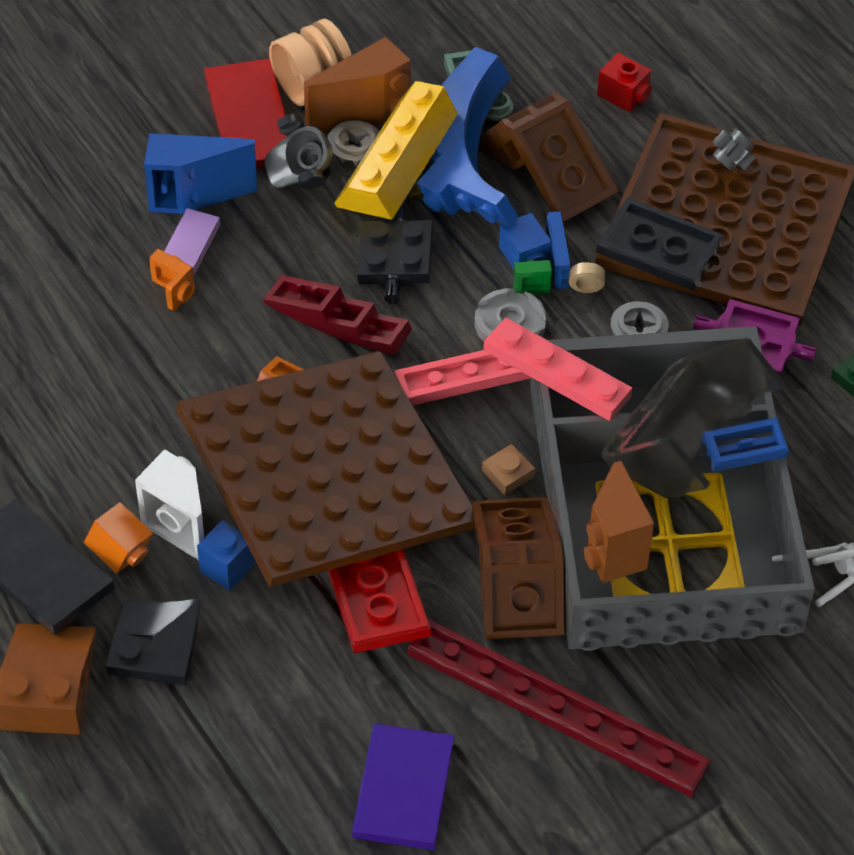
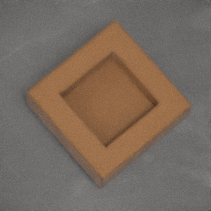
(508, 469)

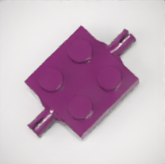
(774, 329)

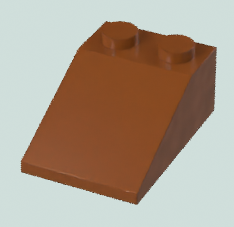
(358, 87)
(46, 679)

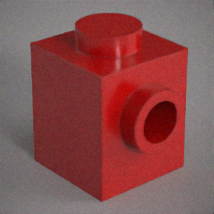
(624, 82)

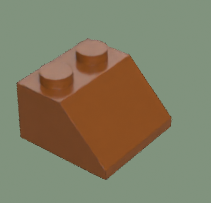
(618, 528)

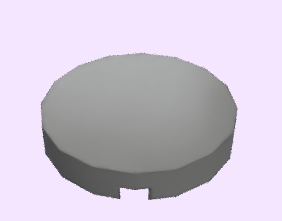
(518, 307)

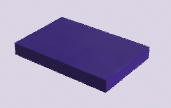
(403, 787)

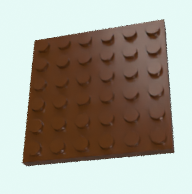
(772, 214)
(325, 467)

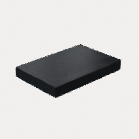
(660, 243)

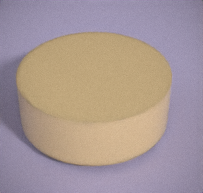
(587, 277)

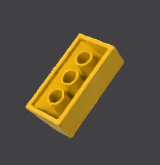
(399, 152)

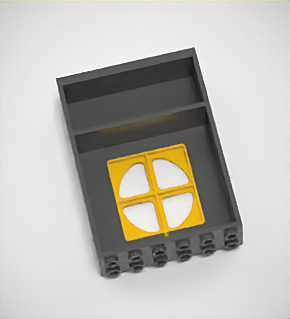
(749, 501)

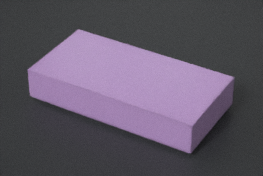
(193, 237)

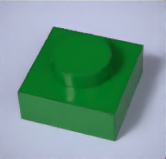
(532, 277)

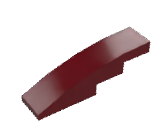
(330, 312)

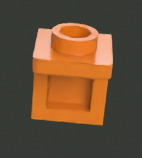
(173, 276)

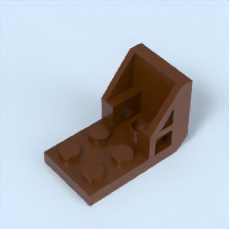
(555, 152)
(520, 568)

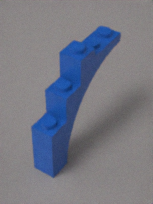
(454, 170)

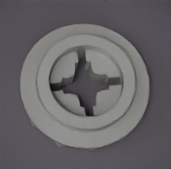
(354, 131)
(650, 316)

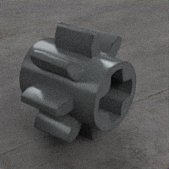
(734, 149)

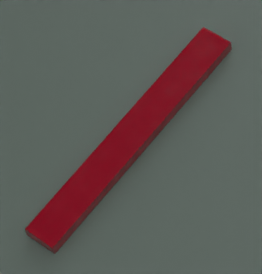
(562, 709)

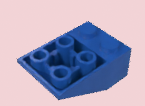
(197, 171)

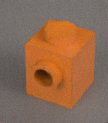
(119, 538)

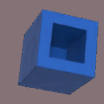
(524, 241)
(225, 556)

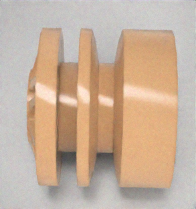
(305, 55)

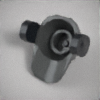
(300, 157)

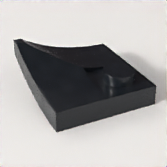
(155, 640)

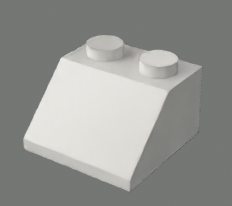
(171, 501)

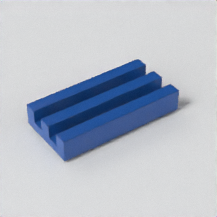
(559, 254)
(715, 452)

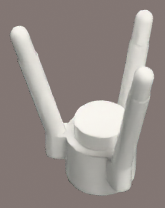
(843, 559)

